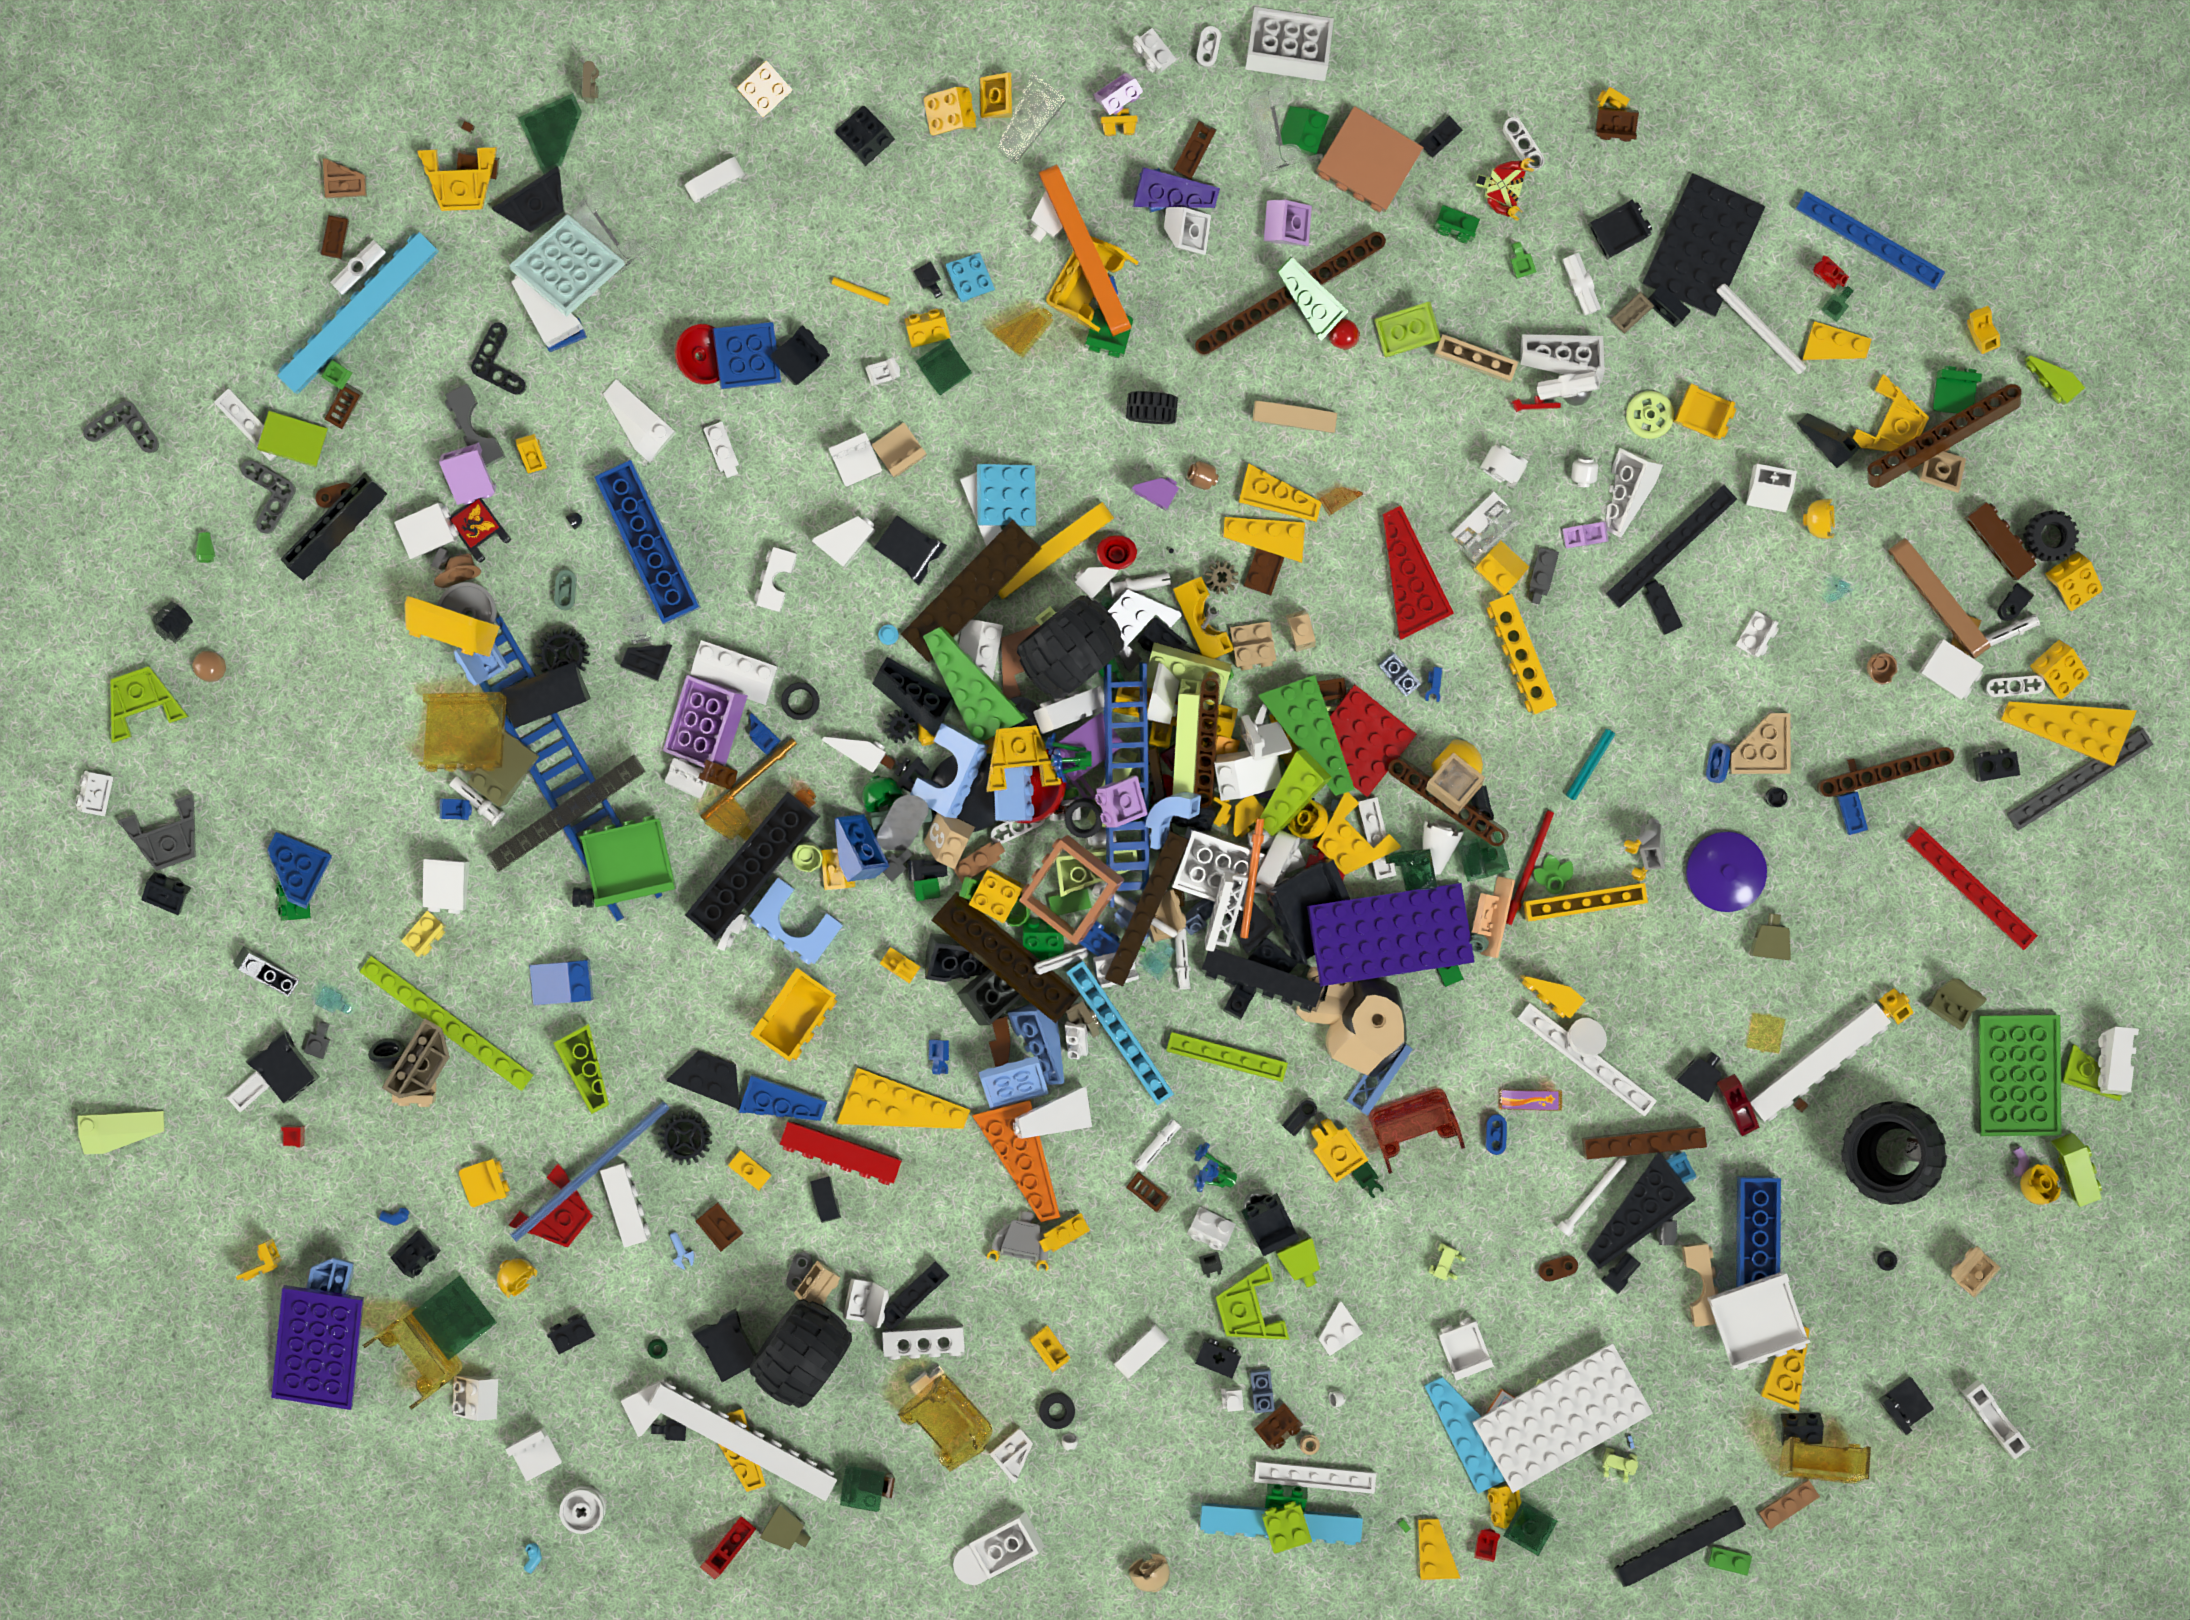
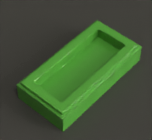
(1071, 902)

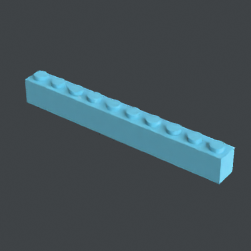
(358, 313)

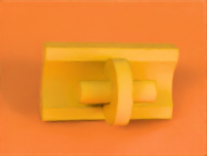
(1128, 122)
(900, 965)

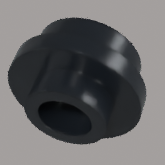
(1893, 1260)

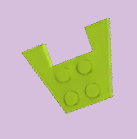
(136, 694)
(1242, 1311)

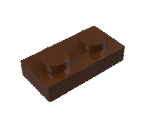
(469, 160)

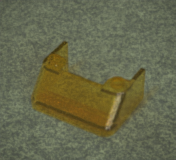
(421, 1351)
(1825, 1462)

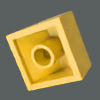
(1501, 568)

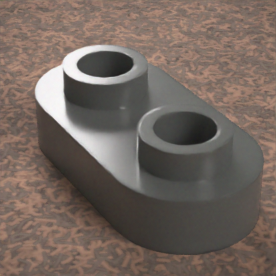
(798, 1271)

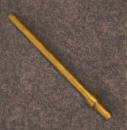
(779, 754)

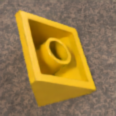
(996, 96)

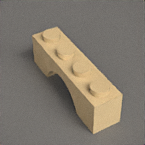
(1698, 1257)

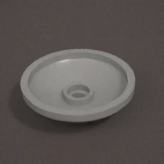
(467, 598)

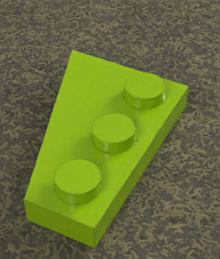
(2083, 1073)

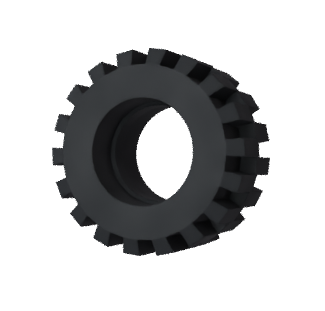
(1151, 407)
(2034, 535)

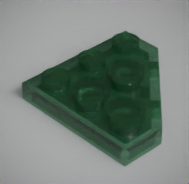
(552, 130)

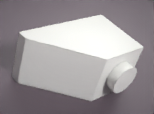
(1094, 579)

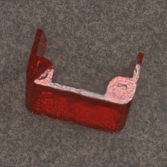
(1411, 1119)

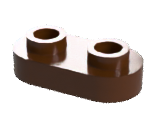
(334, 493)
(1558, 1268)

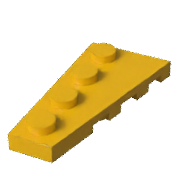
(1273, 536)
(1785, 1378)
(747, 1471)

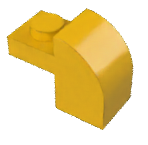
(1982, 330)

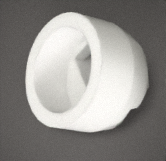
(1336, 1399)
(1069, 1445)

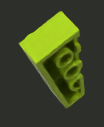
(1295, 790)
(581, 1061)

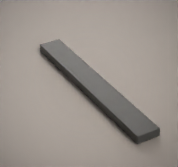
(2076, 782)

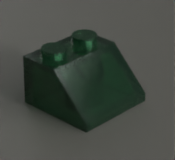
(1481, 858)
(1530, 1528)

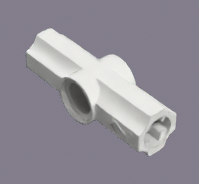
(348, 277)
(1582, 284)
(1568, 385)

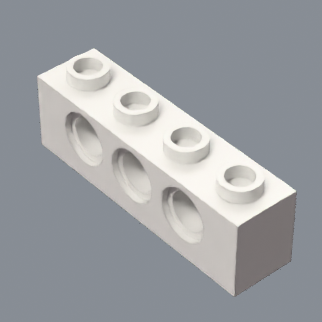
(913, 1335)

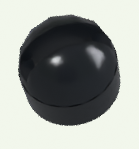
(574, 519)

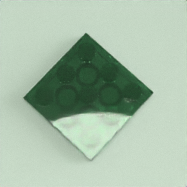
(454, 1317)

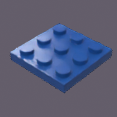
(745, 355)

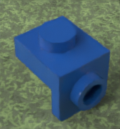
(455, 809)

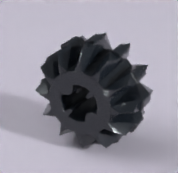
(905, 730)

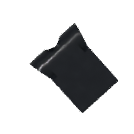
(909, 548)
(283, 1067)
(726, 1345)

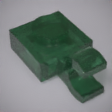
(1836, 305)

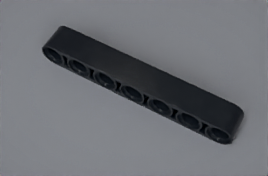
(1680, 1546)

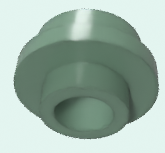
(1479, 942)

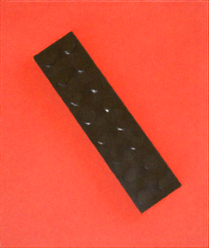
(974, 587)
(1005, 957)

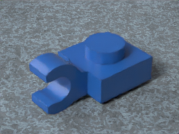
(1434, 678)
(939, 1054)

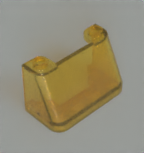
(949, 1421)

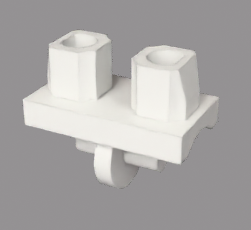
(1076, 1040)

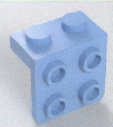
(481, 667)

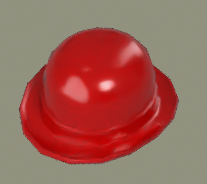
(1116, 552)

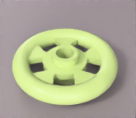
(1636, 424)

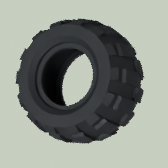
(1070, 647)
(1861, 1156)
(801, 1353)

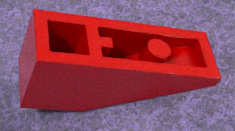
(727, 1548)

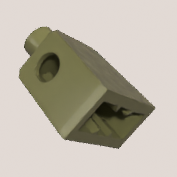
(1772, 940)
(785, 1529)

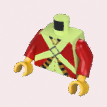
(1505, 186)

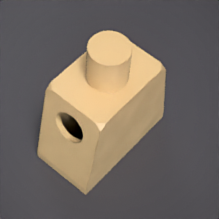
(1301, 630)

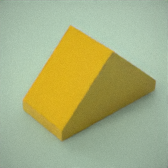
(1160, 734)

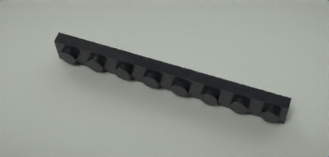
(1671, 546)

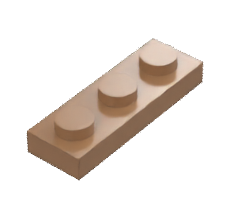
(1789, 1504)

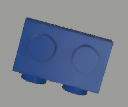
(1099, 941)

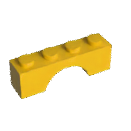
(1192, 599)

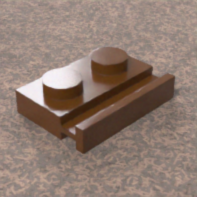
(1263, 572)
(719, 1226)

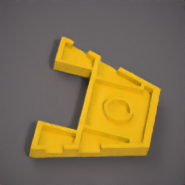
(459, 188)
(1901, 424)
(1019, 748)
(1346, 845)

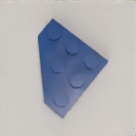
(297, 868)

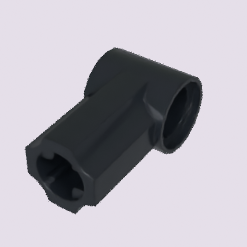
(1482, 803)
(925, 869)
(1299, 1118)
(1619, 1275)

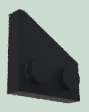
(647, 660)

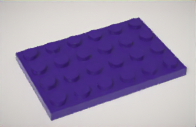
(317, 1347)

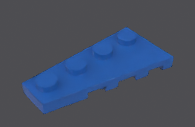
(780, 1100)

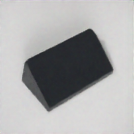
(1668, 306)

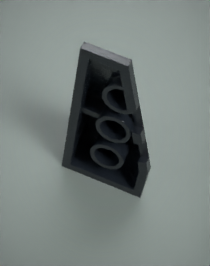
(950, 960)

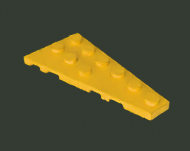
(2086, 730)
(885, 1102)

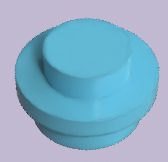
(888, 634)

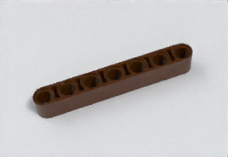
(1210, 731)
(1894, 768)
(1474, 814)

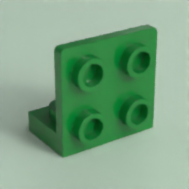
(1456, 224)

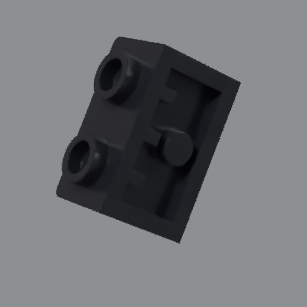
(1160, 634)
(165, 893)
(415, 1254)
(570, 1334)

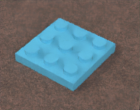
(1006, 494)

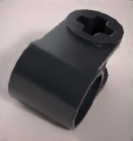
(2016, 601)

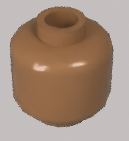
(1202, 475)

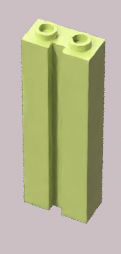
(1186, 736)

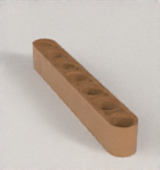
(1939, 598)

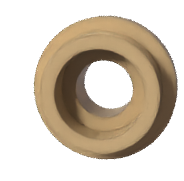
(1309, 1451)

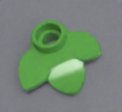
(1553, 871)

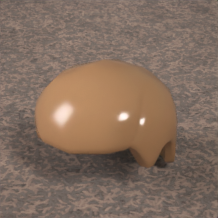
(1888, 665)
(209, 666)

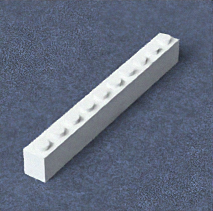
(742, 1441)

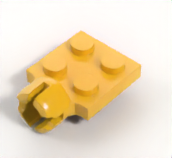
(1337, 1150)

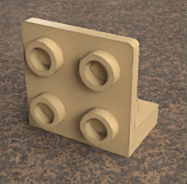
(899, 450)
(1170, 914)

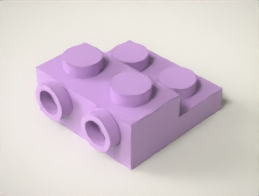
(1118, 93)
(1121, 802)

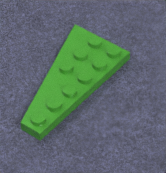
(973, 691)
(1307, 722)

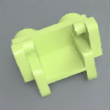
(1446, 1262)
(1619, 1463)

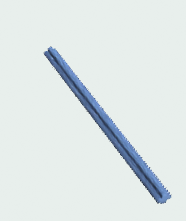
(593, 1168)

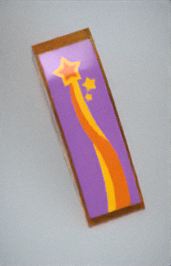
(1530, 1099)

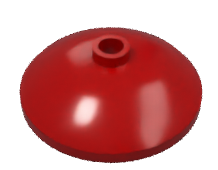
(697, 340)

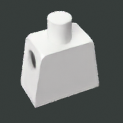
(1046, 220)

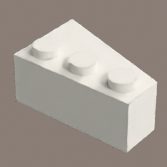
(1069, 710)
(2116, 1060)

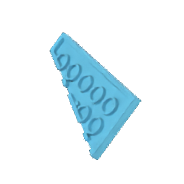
(1458, 1418)

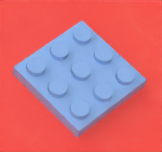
(1013, 1082)

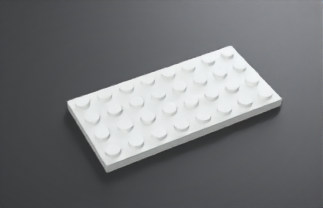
(1562, 1417)

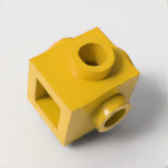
(1896, 1006)

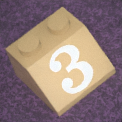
(948, 839)

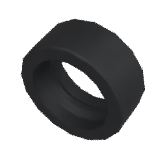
(785, 701)
(1083, 833)

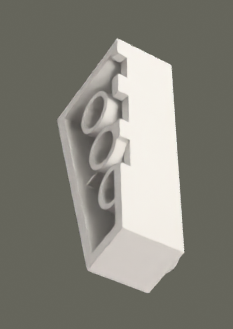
(1563, 353)

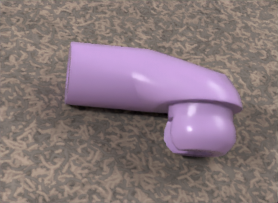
(2023, 1161)

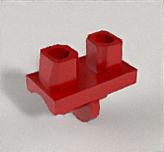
(1830, 273)

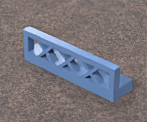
(1382, 1083)

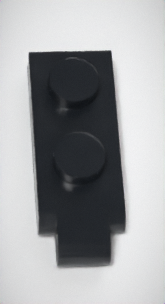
(1662, 607)

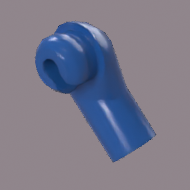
(395, 1219)

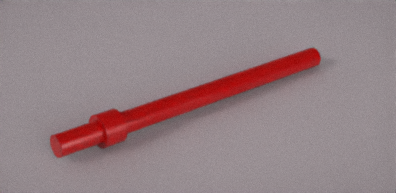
(1516, 904)

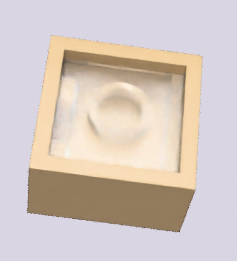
(1455, 783)

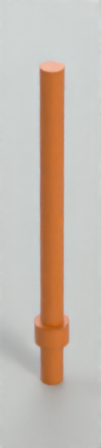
(1257, 839)

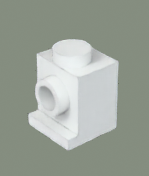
(1232, 1399)

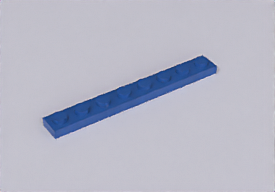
(1870, 240)

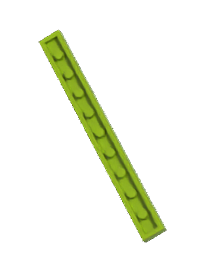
(451, 1026)

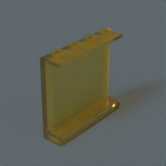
(464, 731)

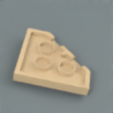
(1764, 748)

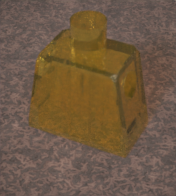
(729, 818)

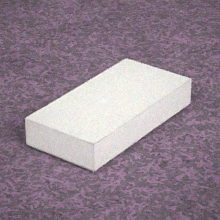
(248, 1091)

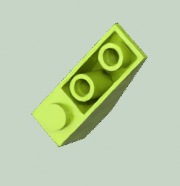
(2058, 380)

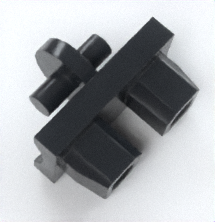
(917, 766)

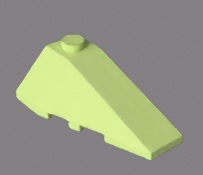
(110, 1131)

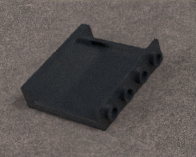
(1290, 899)

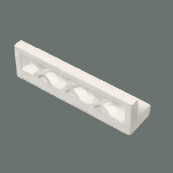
(1221, 908)

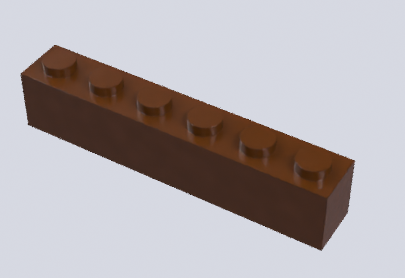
(1644, 1142)

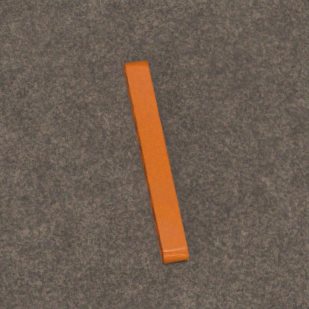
(1085, 250)

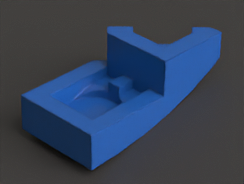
(762, 736)

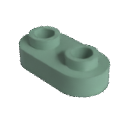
(565, 590)

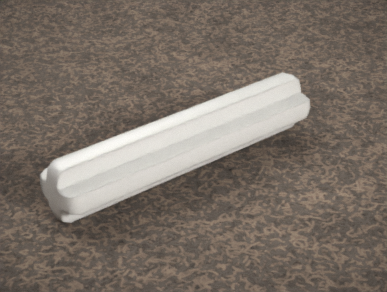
(1061, 960)

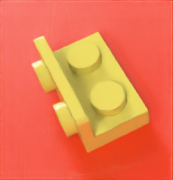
(423, 934)

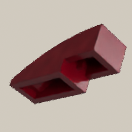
(1738, 1104)

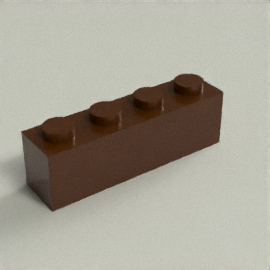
(2000, 541)

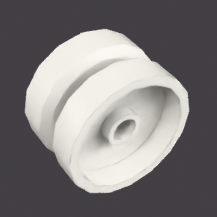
(580, 1521)

